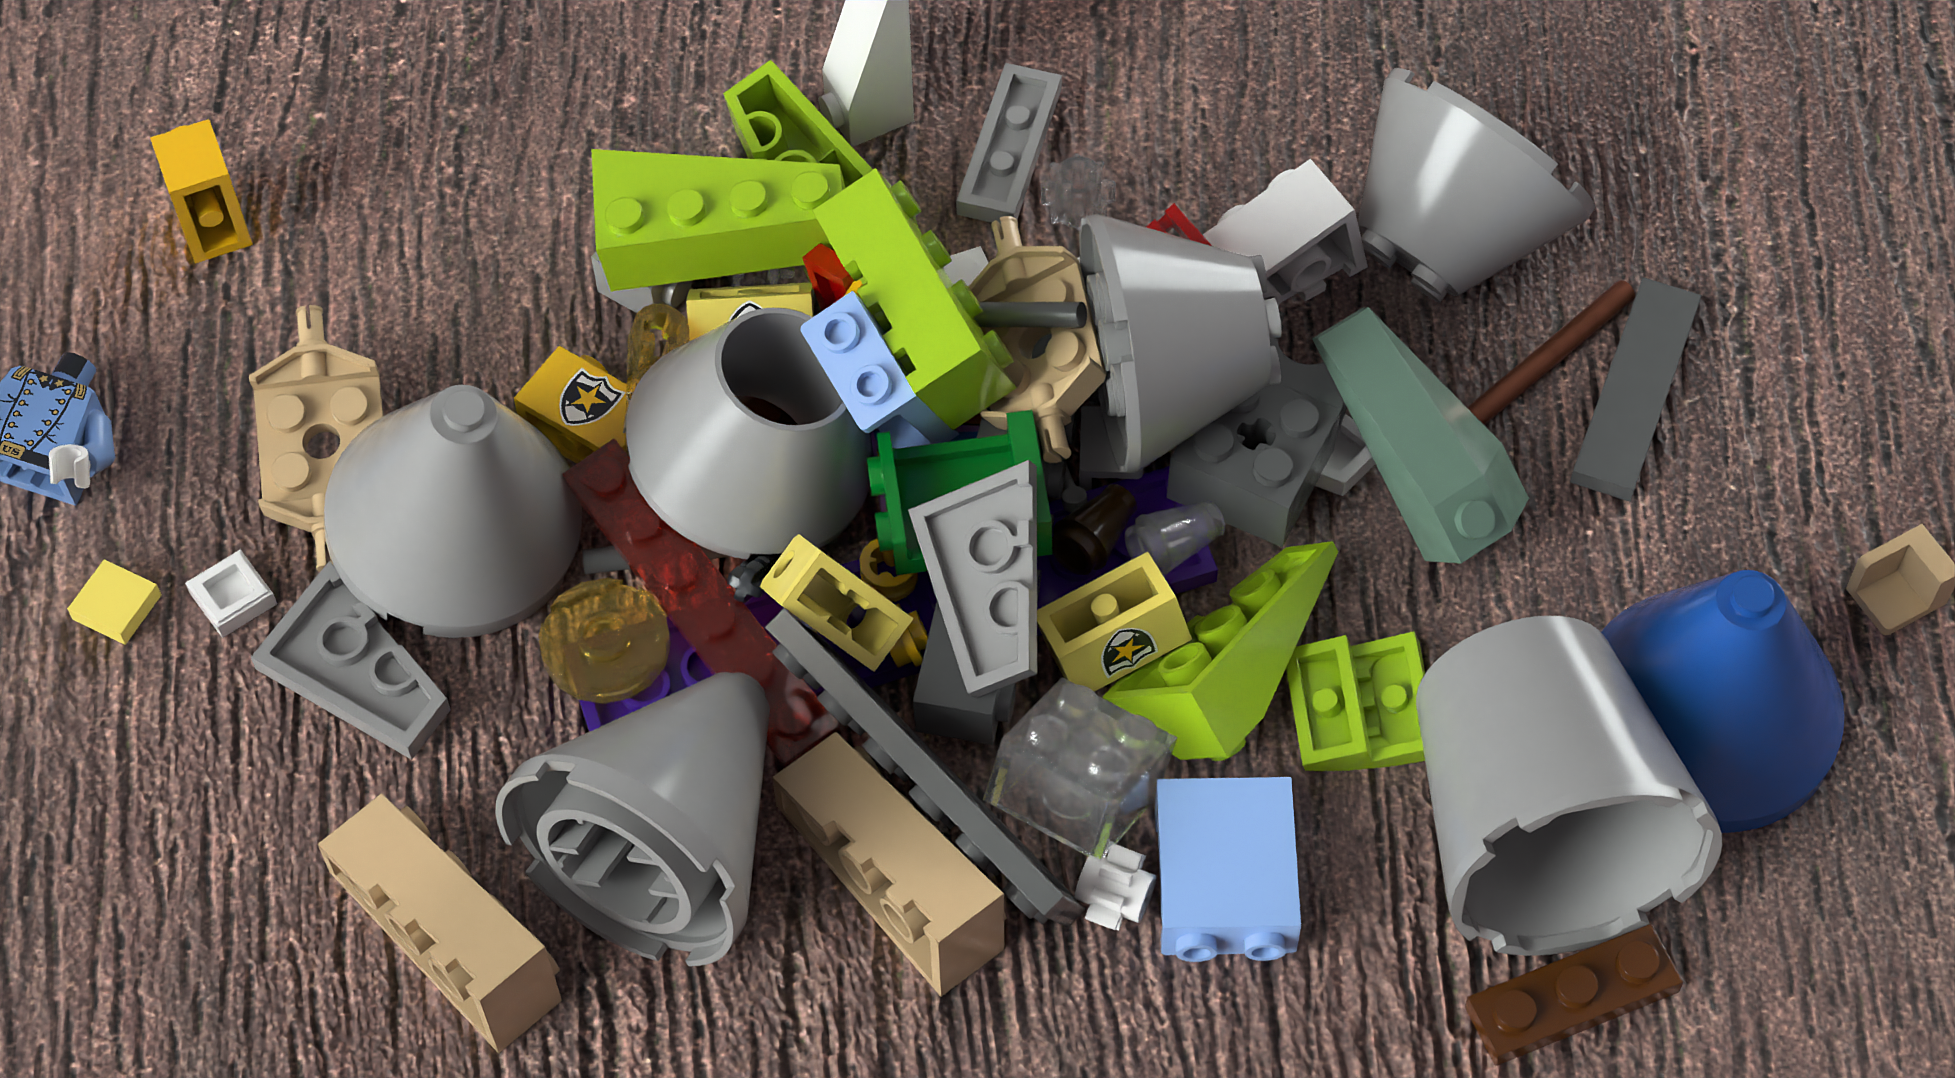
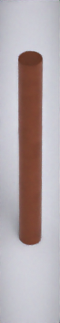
(1552, 351)

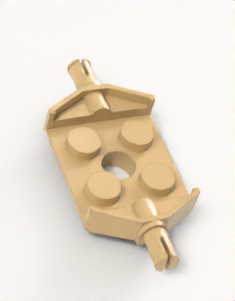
(1072, 362)
(297, 397)

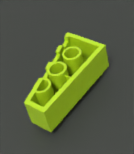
(704, 215)
(911, 295)

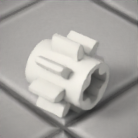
(1115, 887)

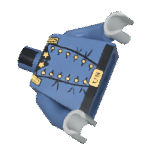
(53, 429)

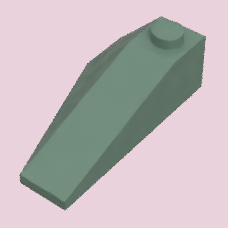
(1428, 446)

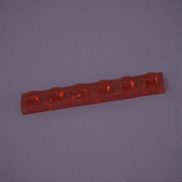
(697, 599)

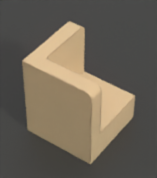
(1902, 580)

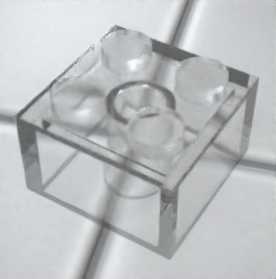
(1079, 768)

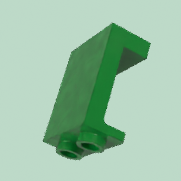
(932, 470)

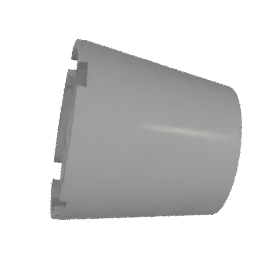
(1555, 790)

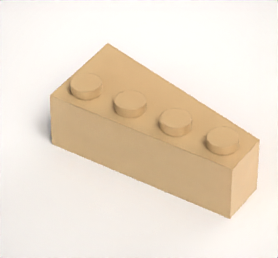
(894, 862)
(444, 920)

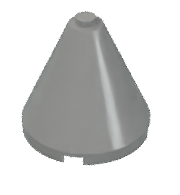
(452, 515)
(651, 819)

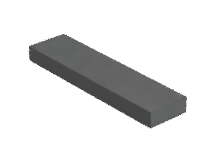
(1635, 389)

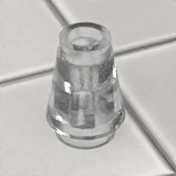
(1175, 533)

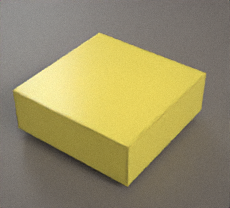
(114, 601)

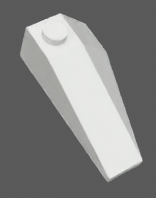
(869, 70)

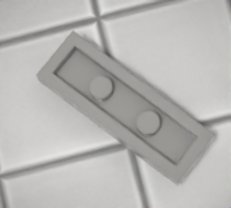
(1009, 144)

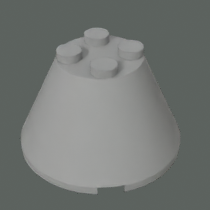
(1457, 190)
(1176, 334)

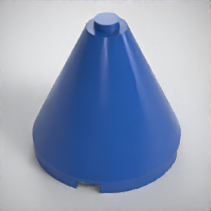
(1736, 693)

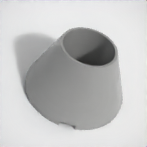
(727, 471)

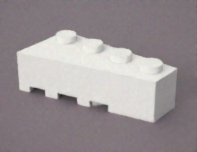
(1298, 229)

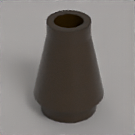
(1091, 532)

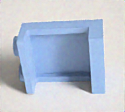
(869, 376)
(1227, 867)

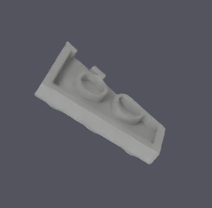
(985, 574)
(351, 666)

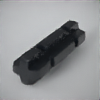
(749, 576)

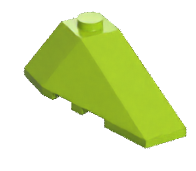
(1229, 671)

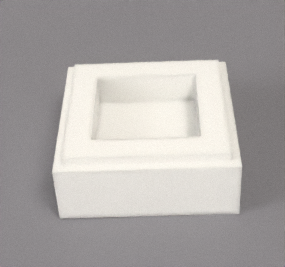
(231, 593)

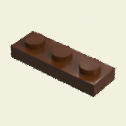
(1573, 994)

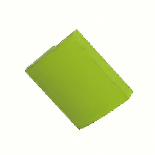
(1357, 702)

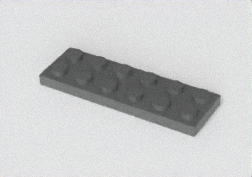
(937, 786)

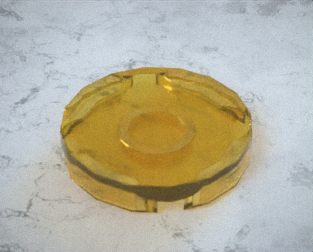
(604, 640)

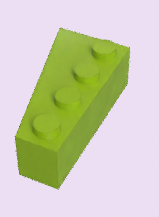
(783, 125)

